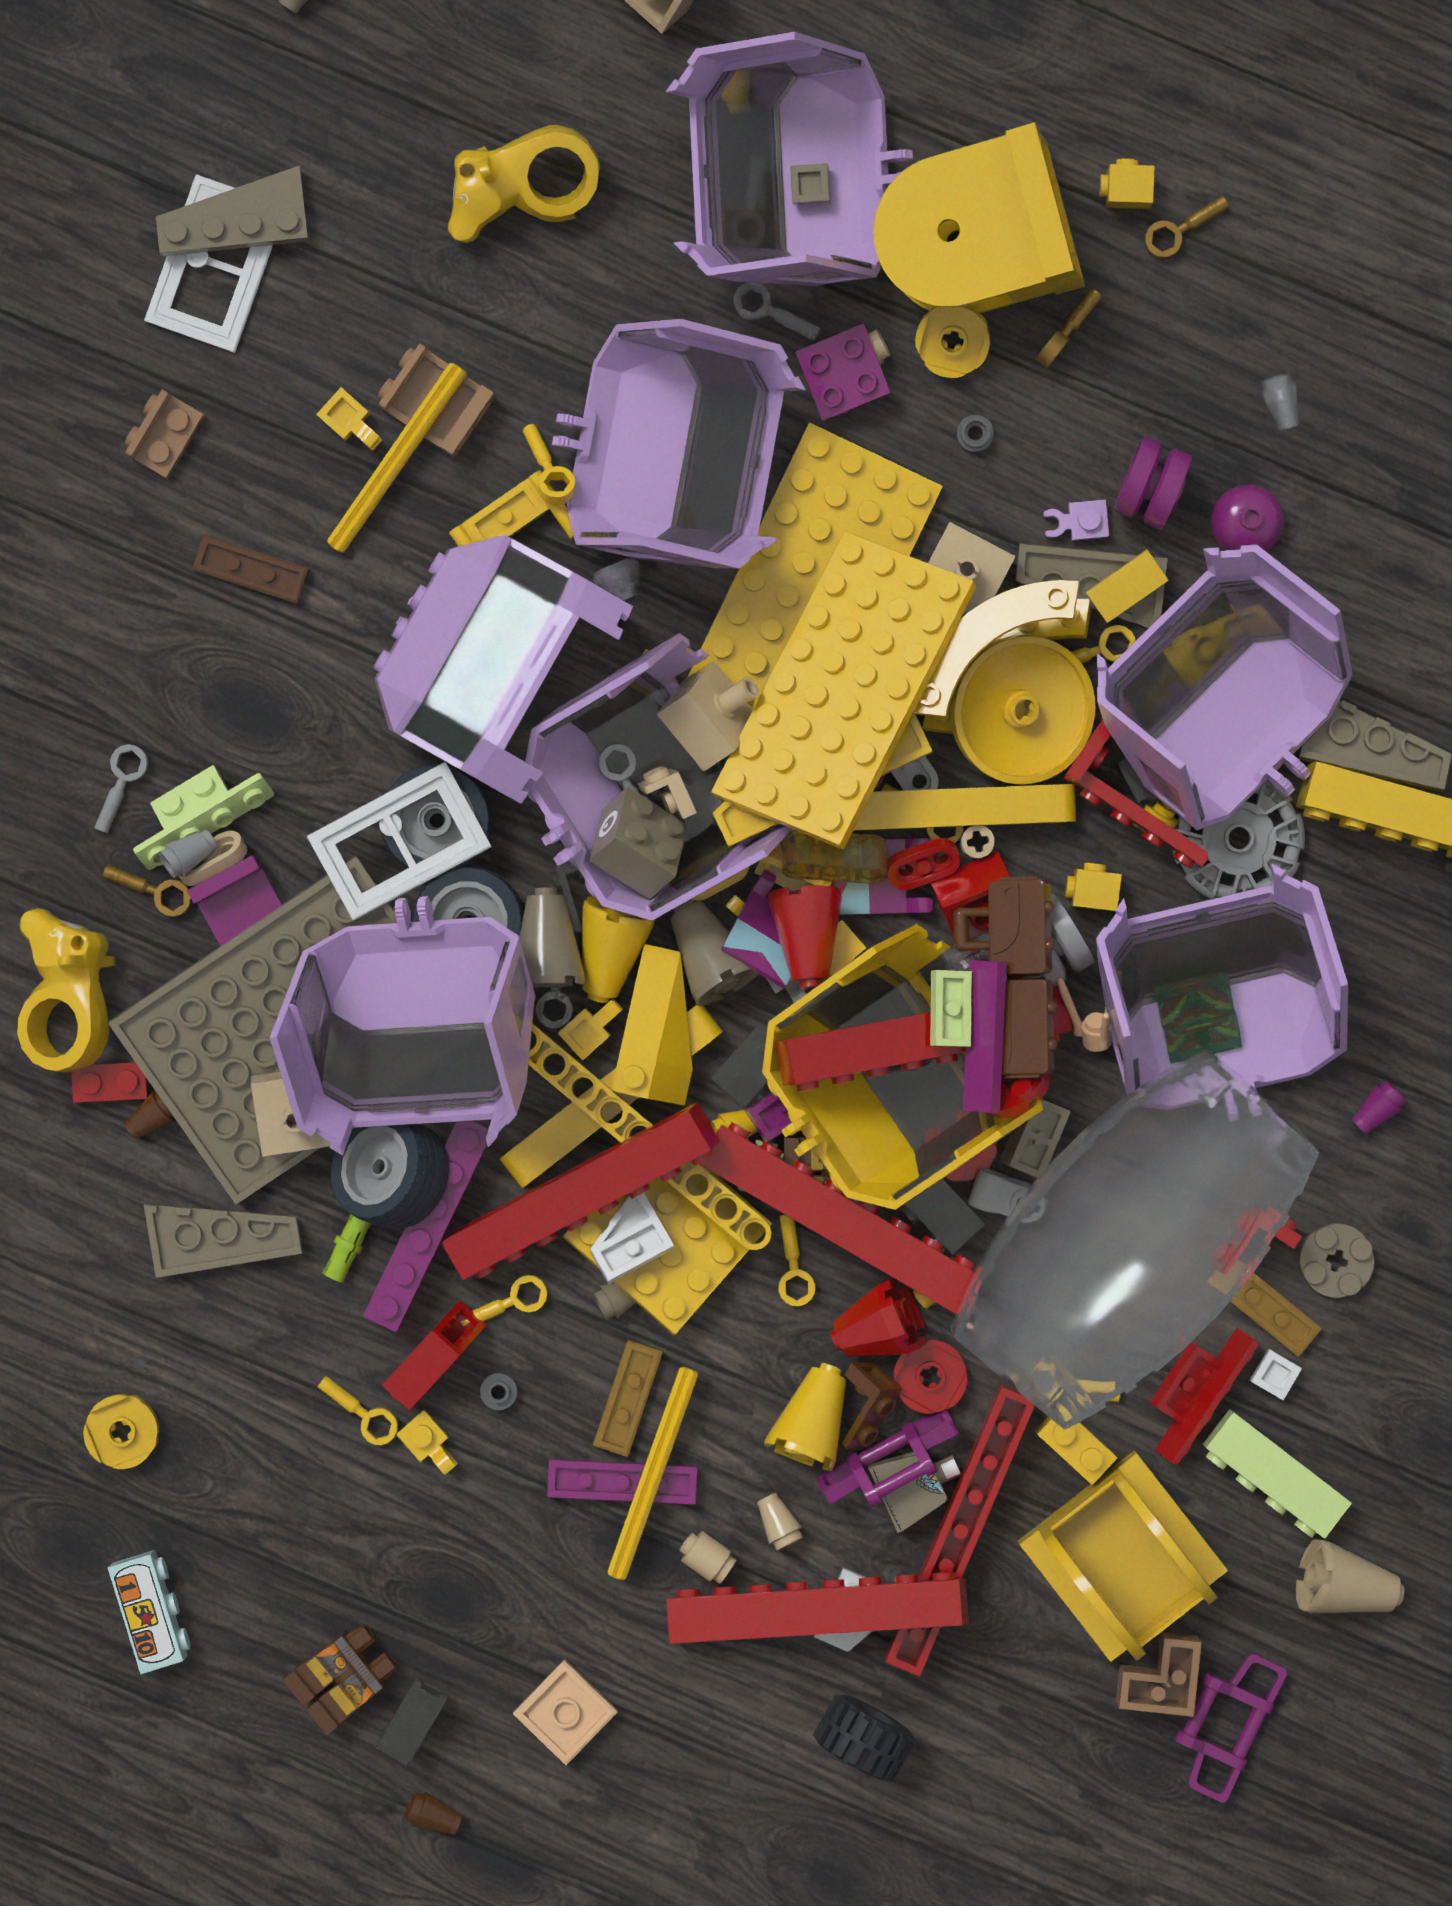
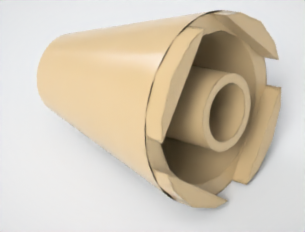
(1344, 1582)

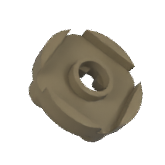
(1356, 1252)

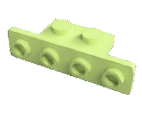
(198, 806)

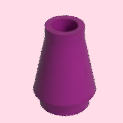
(1379, 1106)

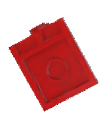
(1124, 809)

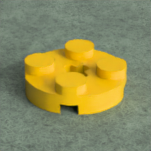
(964, 357)
(113, 1451)

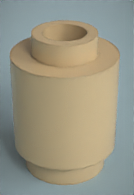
(707, 1557)

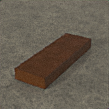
(250, 569)

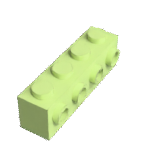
(1277, 1474)

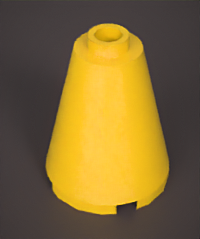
(609, 948)
(812, 1419)

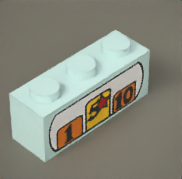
(149, 1611)

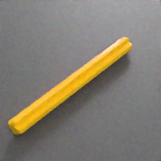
(396, 457)
(652, 1473)

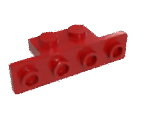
(1196, 1389)

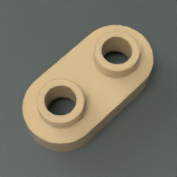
(229, 851)

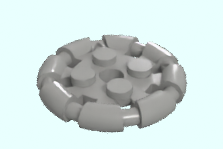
(1258, 850)

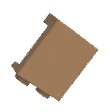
(412, 385)

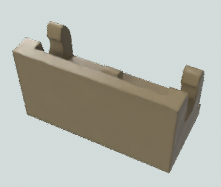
(1035, 1141)

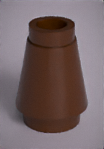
(149, 1117)
(431, 1814)

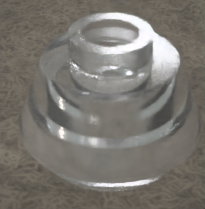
(619, 578)

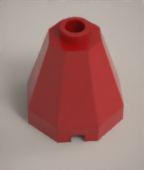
(880, 1323)

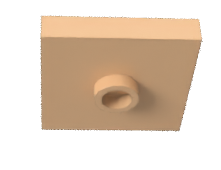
(565, 1712)

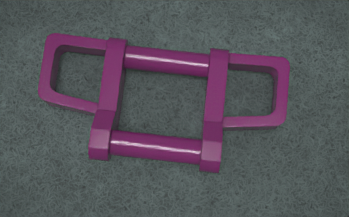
(852, 1473)
(1236, 1757)

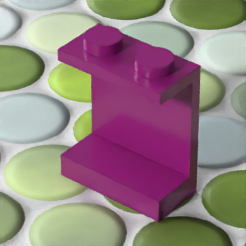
(235, 898)

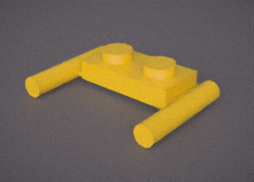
(511, 514)

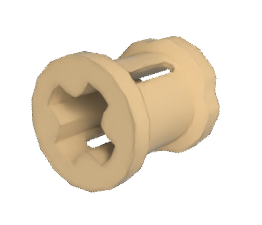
(982, 832)

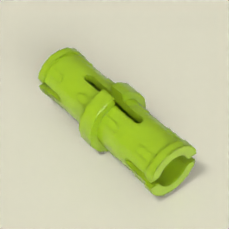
(346, 1248)

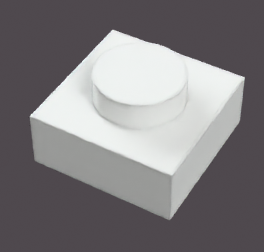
(1275, 1374)

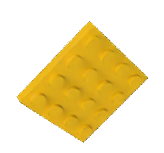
(701, 1257)

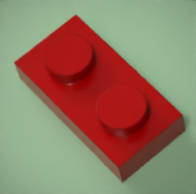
(109, 1083)

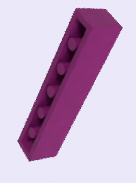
(420, 1242)

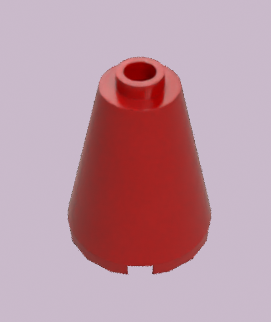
(807, 930)

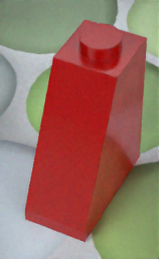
(434, 1355)

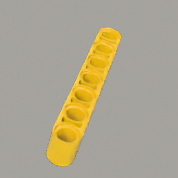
(969, 807)
(573, 1125)

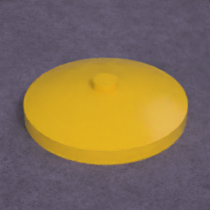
(1023, 709)

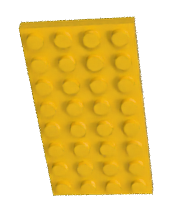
(823, 494)
(844, 689)

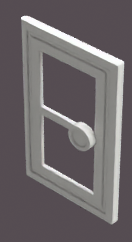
(223, 336)
(390, 824)

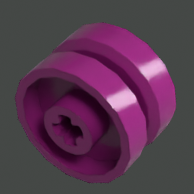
(1156, 484)

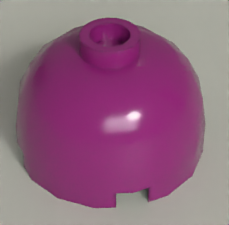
(1246, 518)

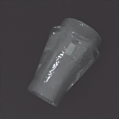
(1281, 400)

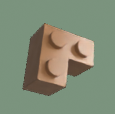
(1170, 1685)

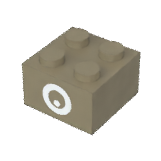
(638, 842)

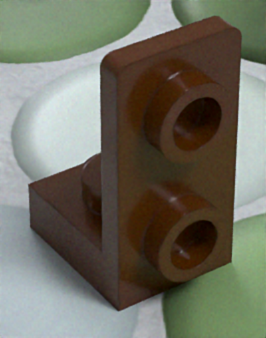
(881, 1393)

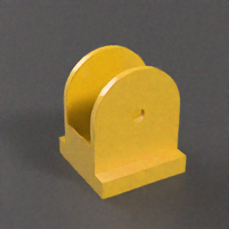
(1008, 219)
(1124, 1558)

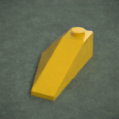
(656, 1039)

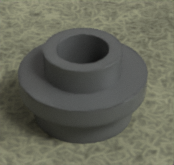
(979, 422)
(503, 1380)

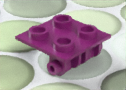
(843, 372)

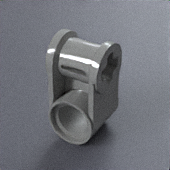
(996, 1192)

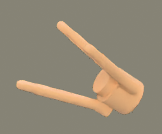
(1095, 1027)

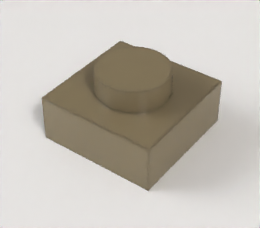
(810, 184)

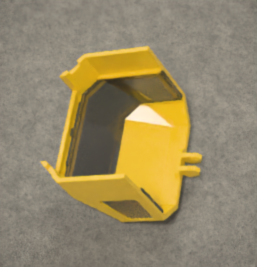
(889, 1131)

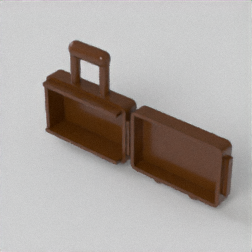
(1023, 938)

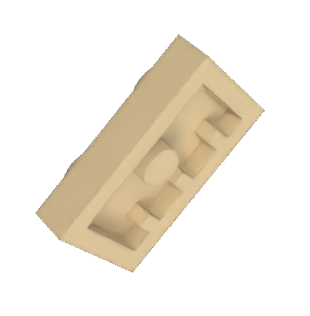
(674, 796)

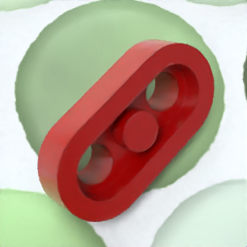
(924, 865)

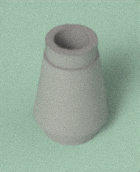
(186, 853)

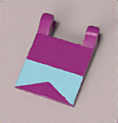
(883, 896)
(755, 937)

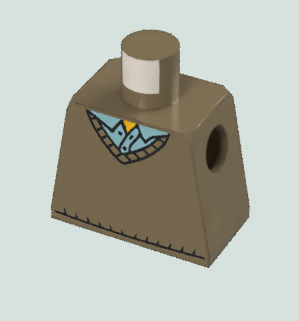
(917, 1497)

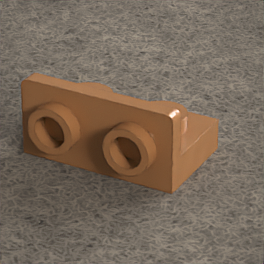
(163, 433)

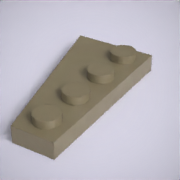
(244, 217)
(1088, 567)
(1376, 749)
(210, 1238)

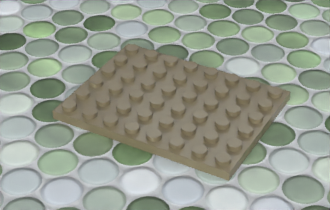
(214, 1024)

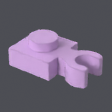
(1084, 521)

